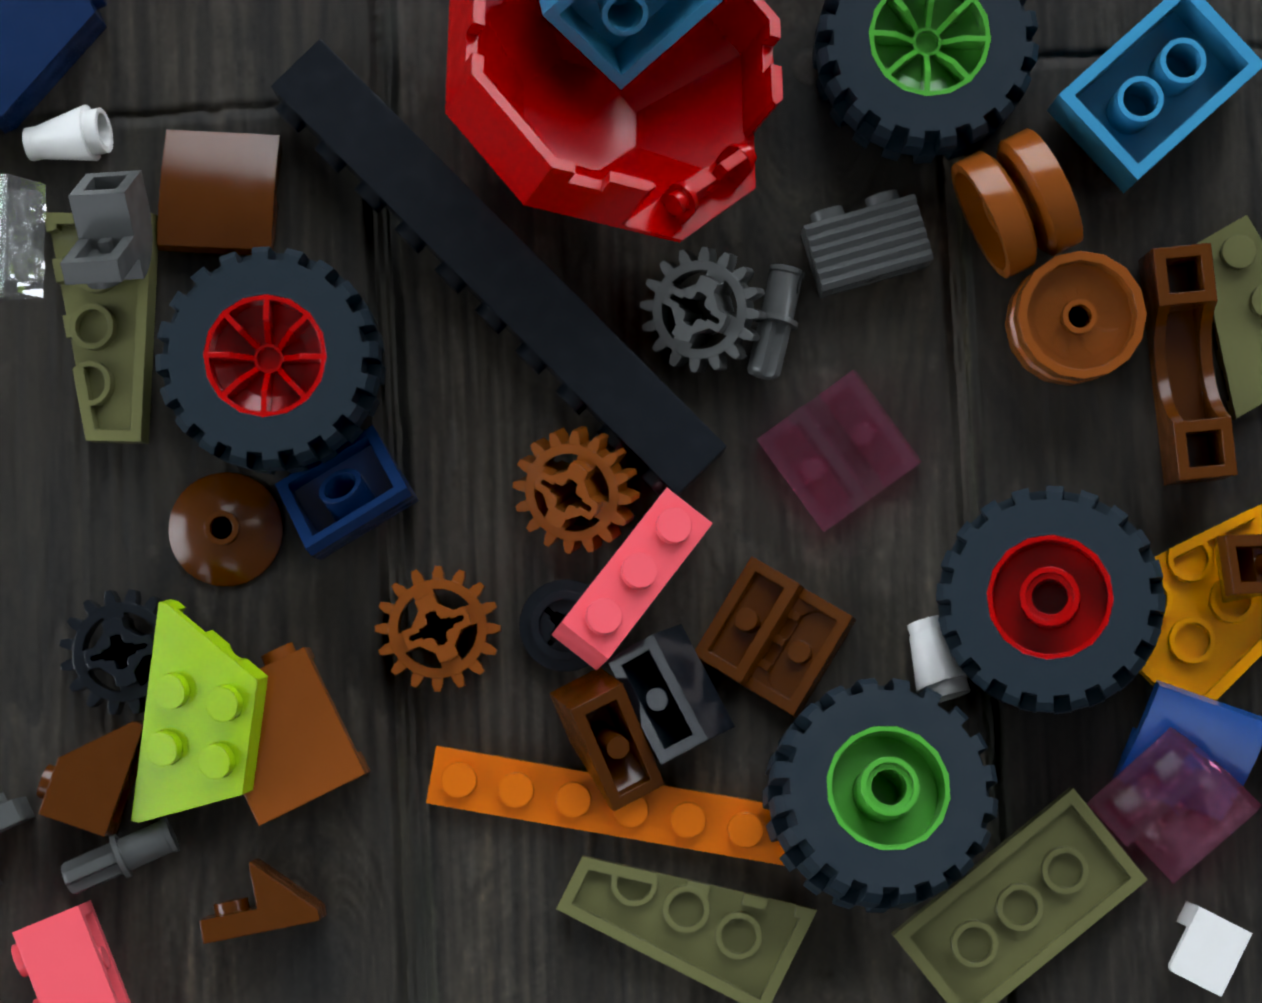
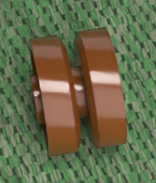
(1017, 203)
(1105, 300)

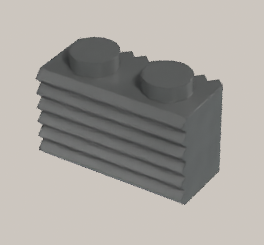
(866, 243)

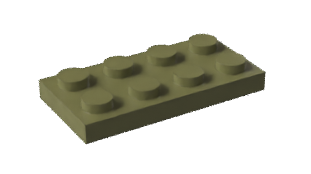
(1020, 904)

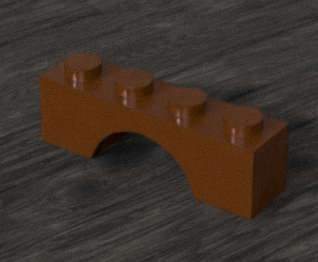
(1190, 416)

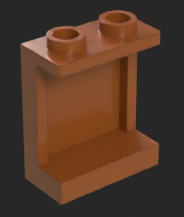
(301, 738)

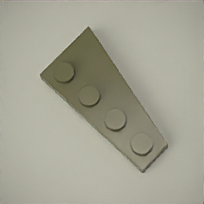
(110, 343)
(700, 929)

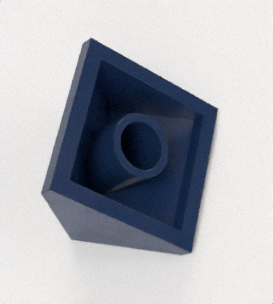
(345, 495)

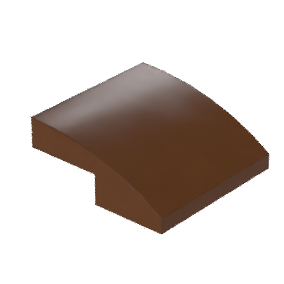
(218, 192)
(774, 636)

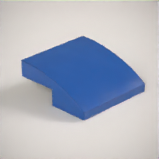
(1218, 729)

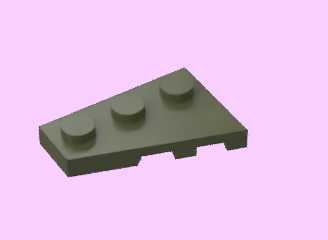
(1239, 312)

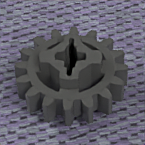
(690, 327)

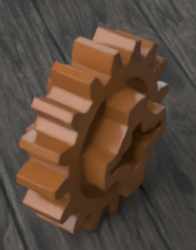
(552, 494)
(427, 604)

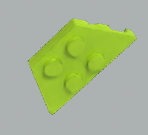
(197, 719)

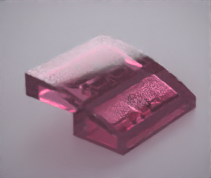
(839, 450)
(1174, 804)

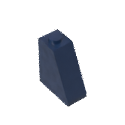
(39, 47)

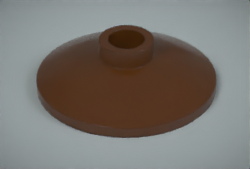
(254, 536)

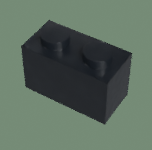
(671, 693)

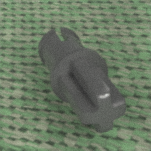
(780, 305)
(119, 856)

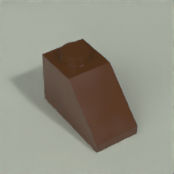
(607, 737)
(93, 781)

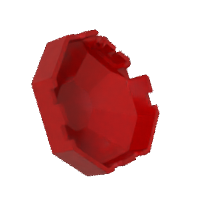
(632, 158)

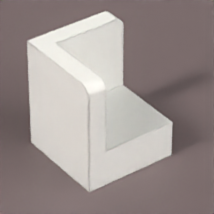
(1207, 948)

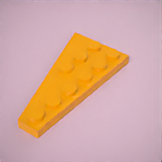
(1202, 639)

